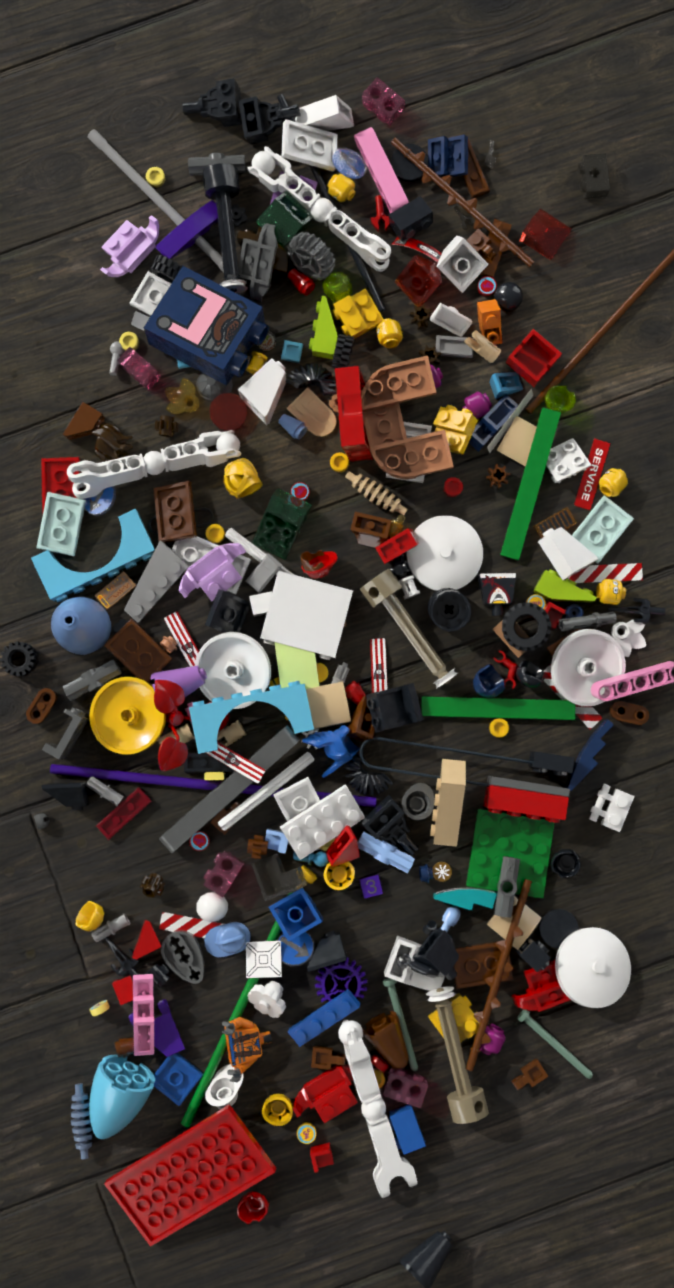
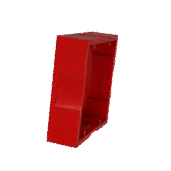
(352, 427)

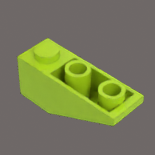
(325, 336)
(555, 589)

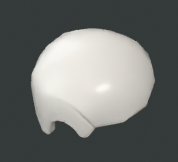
(212, 907)

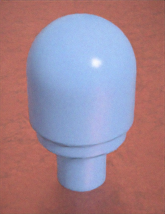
(450, 917)

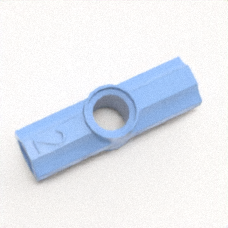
(385, 852)

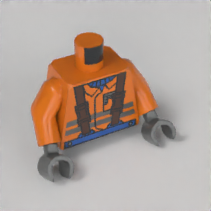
(243, 1045)

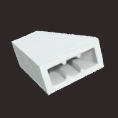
(326, 114)
(566, 552)

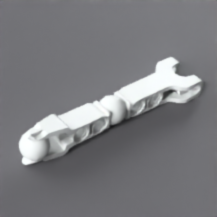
(322, 209)
(122, 470)
(373, 1109)

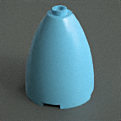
(117, 1094)

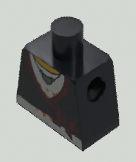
(497, 590)

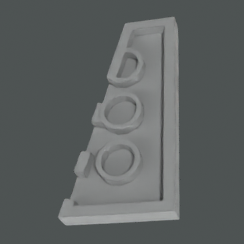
(158, 577)

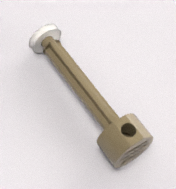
(382, 590)
(467, 1102)

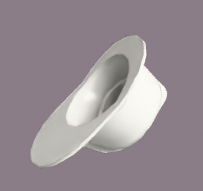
(221, 1090)

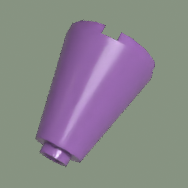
(188, 678)

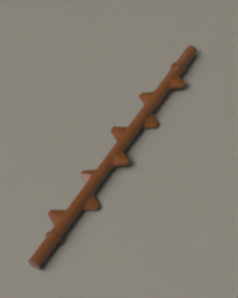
(469, 206)
(494, 981)

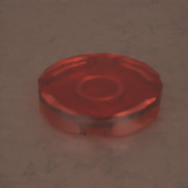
(228, 411)

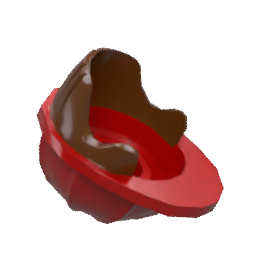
(318, 564)

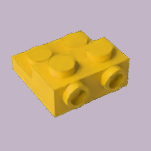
(357, 314)
(457, 425)
(463, 1015)

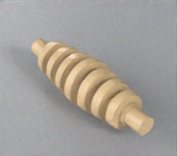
(376, 493)

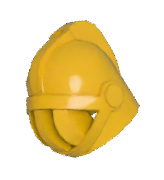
(241, 478)

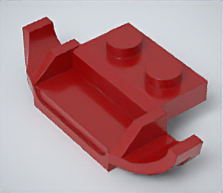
(543, 990)
(327, 1093)

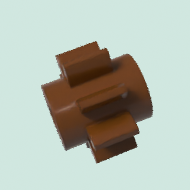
(494, 480)
(257, 847)

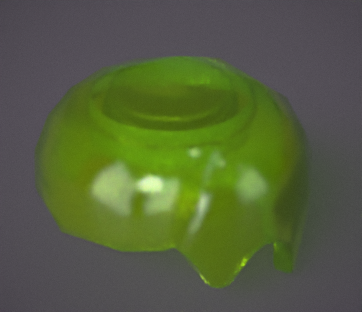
(337, 286)
(560, 399)

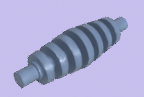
(80, 1121)

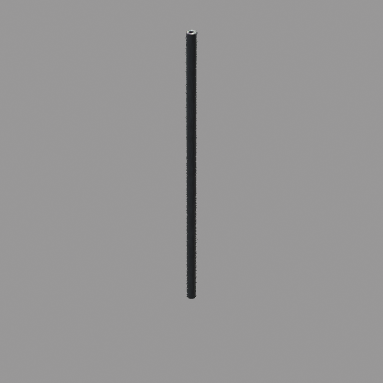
(357, 258)

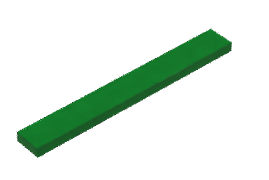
(530, 483)
(497, 708)

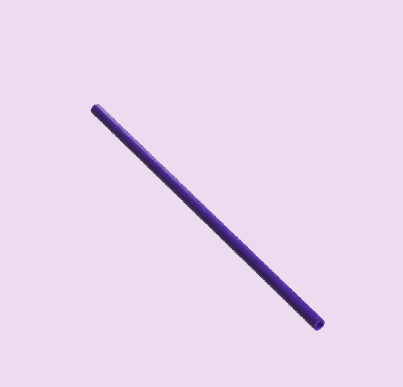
(172, 781)

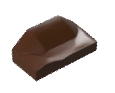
(370, 529)

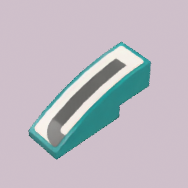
(467, 897)

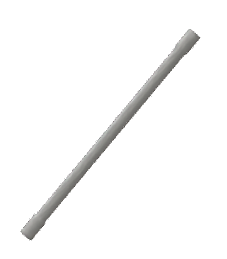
(102, 144)

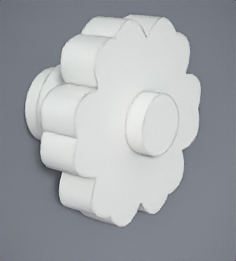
(268, 999)

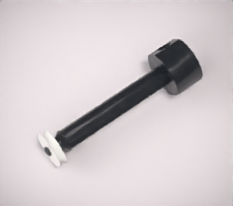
(222, 184)

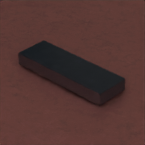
(205, 763)

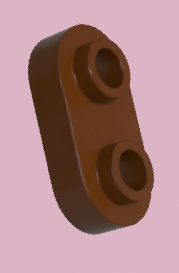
(39, 704)
(630, 713)

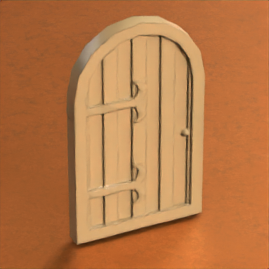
(314, 413)

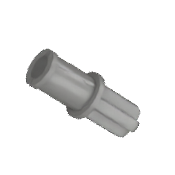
(105, 791)
(110, 928)

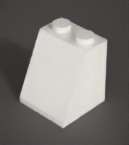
(264, 390)

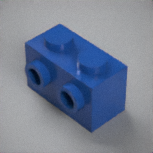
(406, 1128)

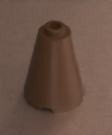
(387, 1038)

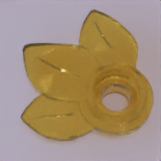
(180, 397)

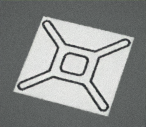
(263, 959)

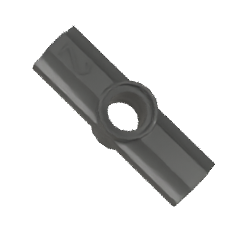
(197, 164)
(92, 680)
(508, 873)

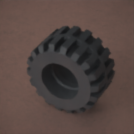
(514, 639)

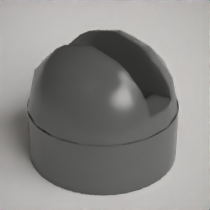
(39, 819)

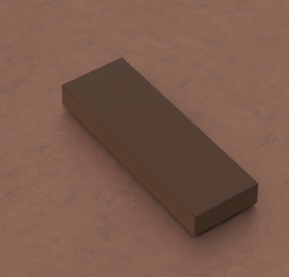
(475, 179)
(492, 264)

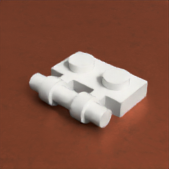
(616, 810)

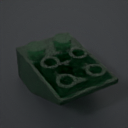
(281, 523)

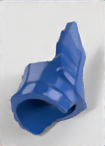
(336, 746)

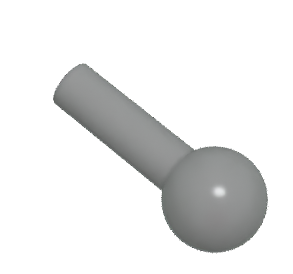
(117, 350)

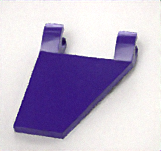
(165, 1031)

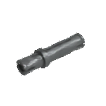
(594, 620)

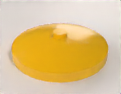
(126, 716)

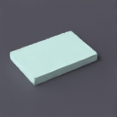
(61, 524)
(602, 527)

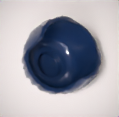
(488, 682)

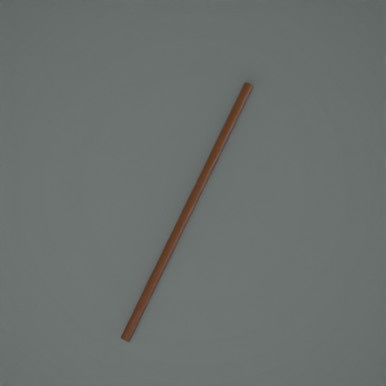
(602, 331)

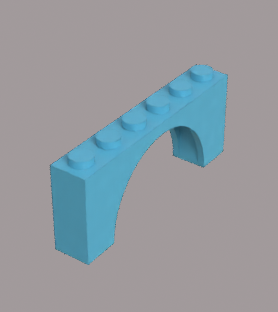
(133, 547)
(208, 717)

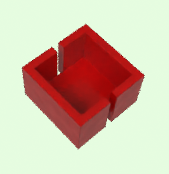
(533, 358)

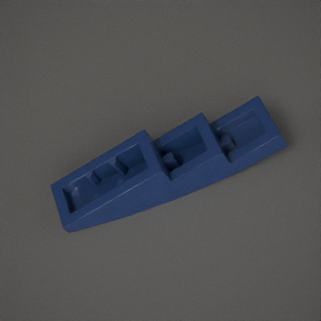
(585, 760)

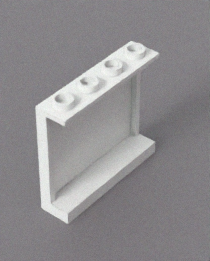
(306, 614)

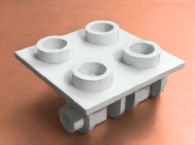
(566, 461)

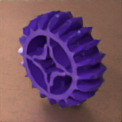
(348, 977)

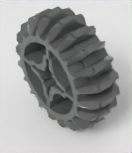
(311, 256)

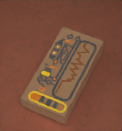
(115, 590)

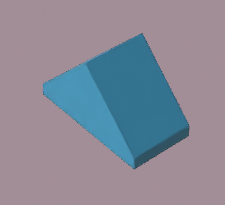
(505, 384)

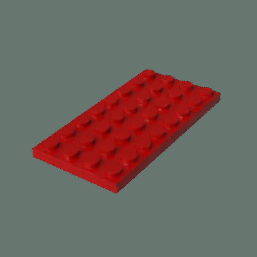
(190, 1175)

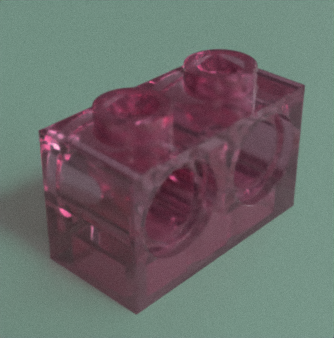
(386, 98)
(139, 368)
(227, 875)
(403, 1092)

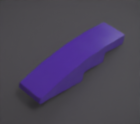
(188, 231)

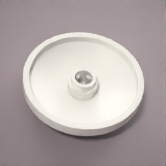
(446, 553)
(582, 661)
(233, 666)
(593, 967)

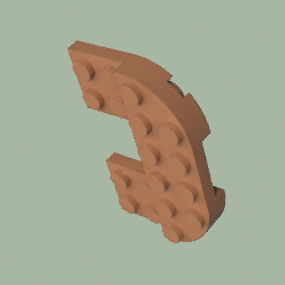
(384, 422)

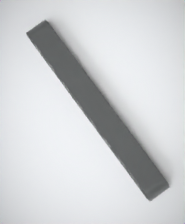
(227, 791)

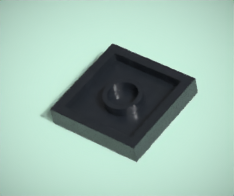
(227, 612)

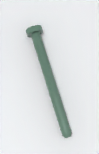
(390, 983)
(524, 1016)

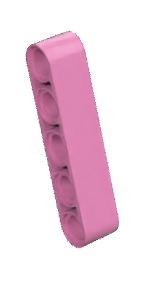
(380, 169)
(629, 681)

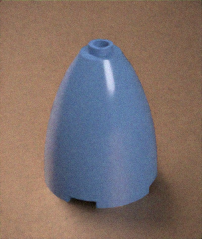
(81, 625)

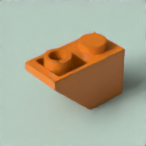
(490, 320)

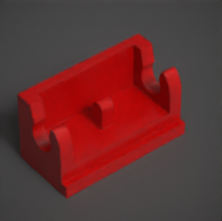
(397, 545)

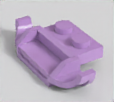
(130, 247)
(213, 571)

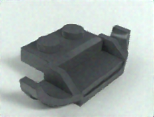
(258, 261)

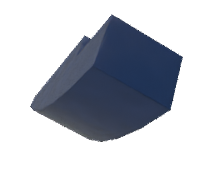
(492, 422)

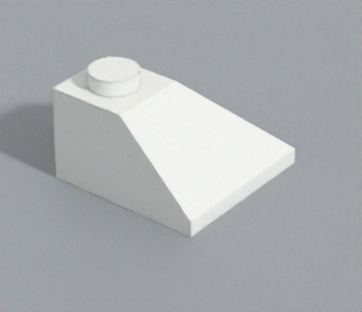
(461, 263)

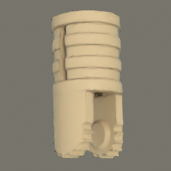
(483, 346)
(185, 733)
(231, 733)

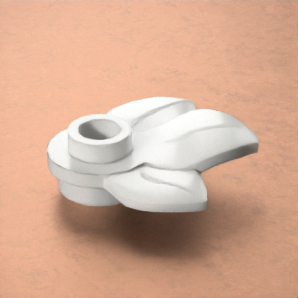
(631, 637)

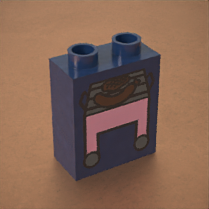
(206, 326)

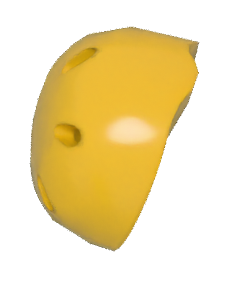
(339, 875)
(278, 1107)

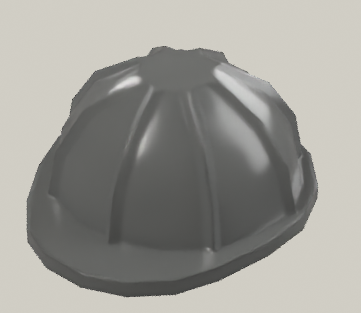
(211, 388)
(418, 801)

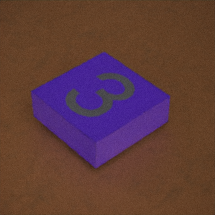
(371, 886)

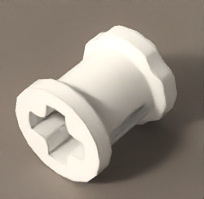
(408, 581)

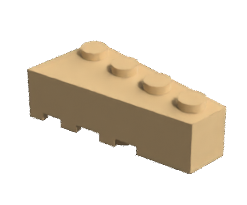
(449, 802)

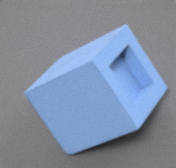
(276, 840)

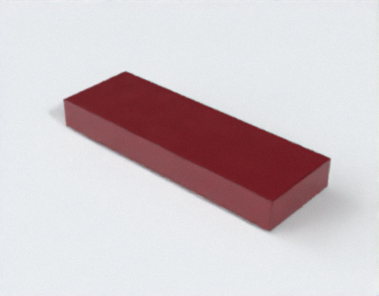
(123, 813)

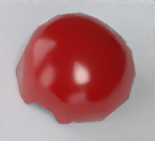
(252, 1207)

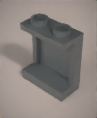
(71, 735)

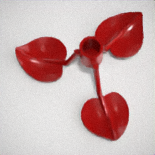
(166, 699)

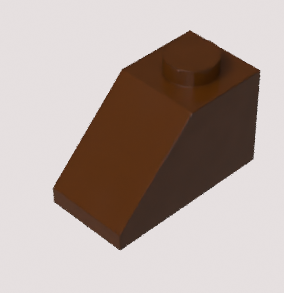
(84, 422)
(361, 722)

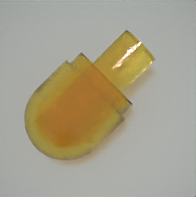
(397, 526)

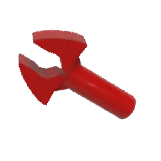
(380, 214)

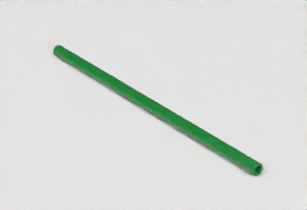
(221, 1047)

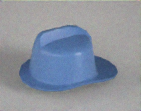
(227, 939)

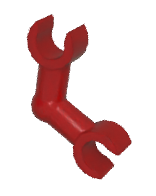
(512, 668)

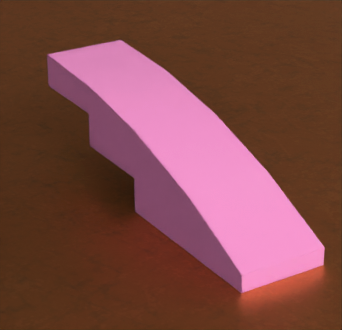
(143, 1014)

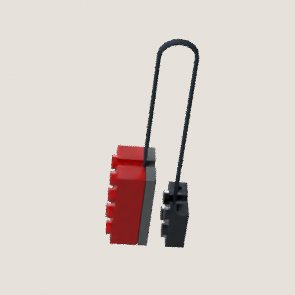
(509, 794)

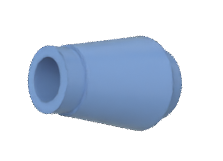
(293, 426)

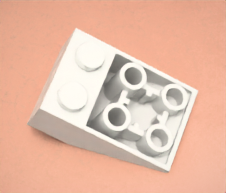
(406, 975)

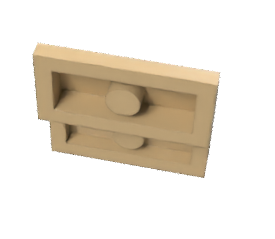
(518, 440)
(328, 705)
(527, 924)

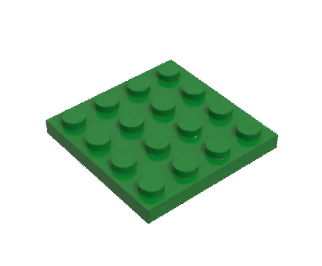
(514, 837)

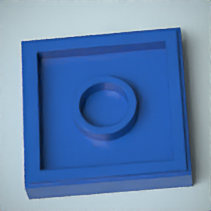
(176, 1078)

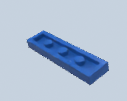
(324, 1017)

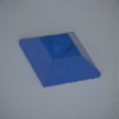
(296, 914)

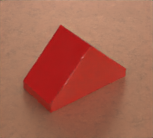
(343, 848)
(146, 942)

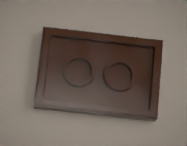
(175, 512)
(138, 651)
(477, 964)

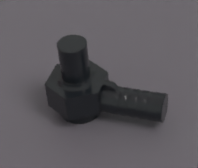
(400, 566)

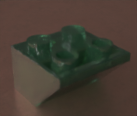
(288, 217)

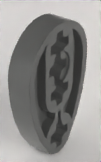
(173, 959)

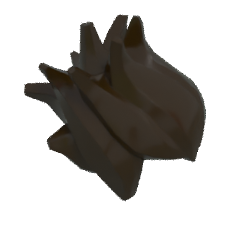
(111, 443)

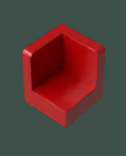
(554, 613)
(124, 989)
(321, 1156)

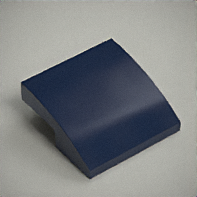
(448, 155)

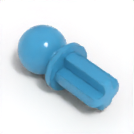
(319, 858)

